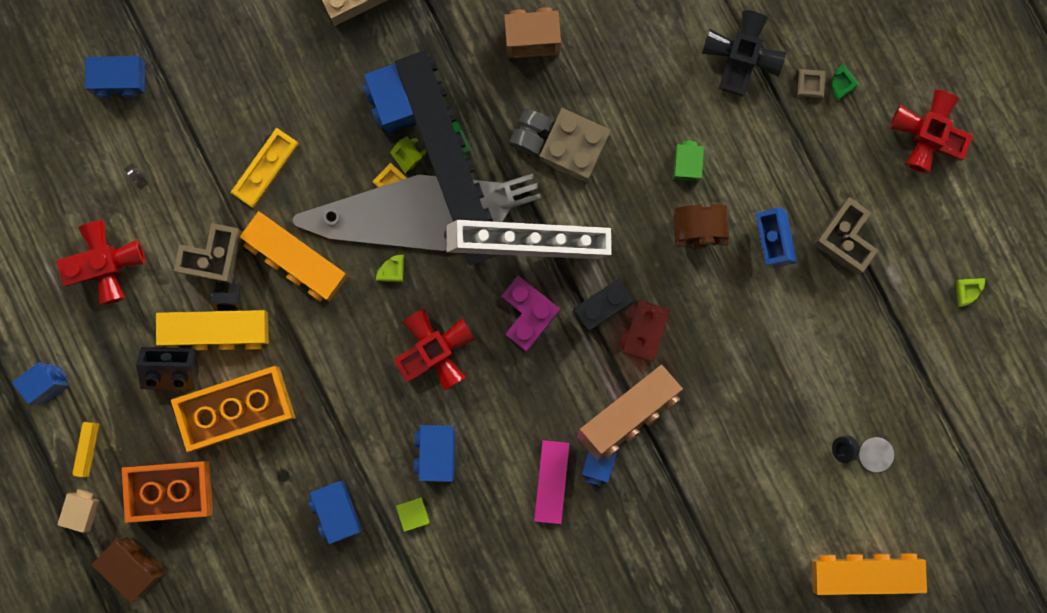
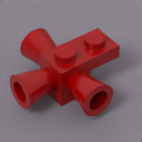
(932, 132)
(100, 263)
(433, 350)

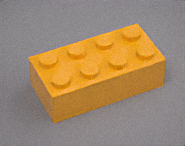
(233, 409)

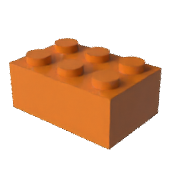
(167, 491)

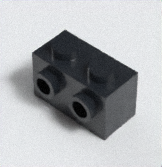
(167, 368)

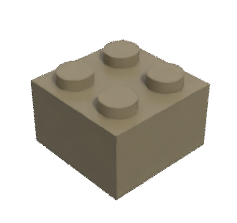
(574, 145)

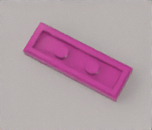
(551, 482)

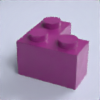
(535, 313)

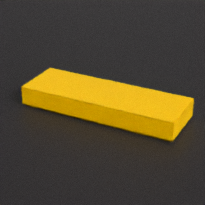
(264, 168)

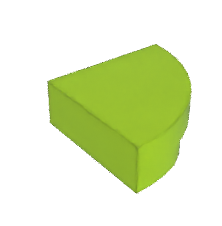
(392, 270)
(969, 290)

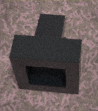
(226, 301)

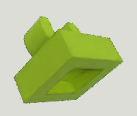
(406, 154)

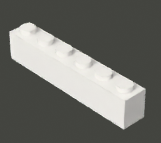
(528, 239)

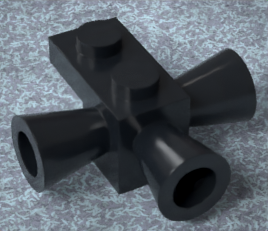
(743, 53)

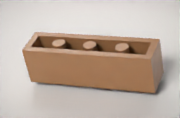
(629, 413)

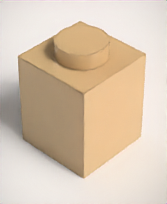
(78, 511)

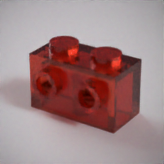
(644, 331)

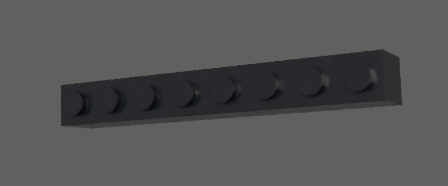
(442, 142)

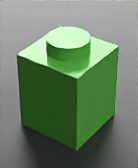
(688, 162)

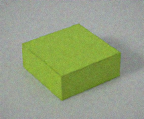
(413, 514)

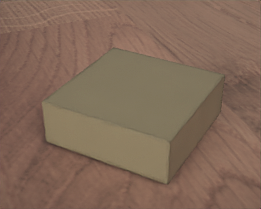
(810, 84)

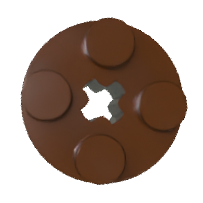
(701, 226)

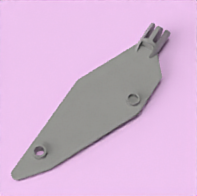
(406, 212)

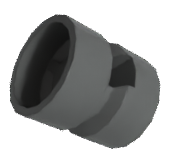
(532, 131)

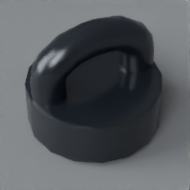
(845, 449)

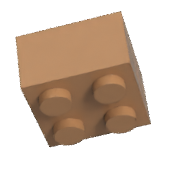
(532, 33)

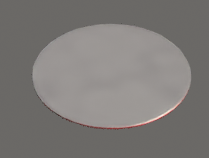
(876, 454)

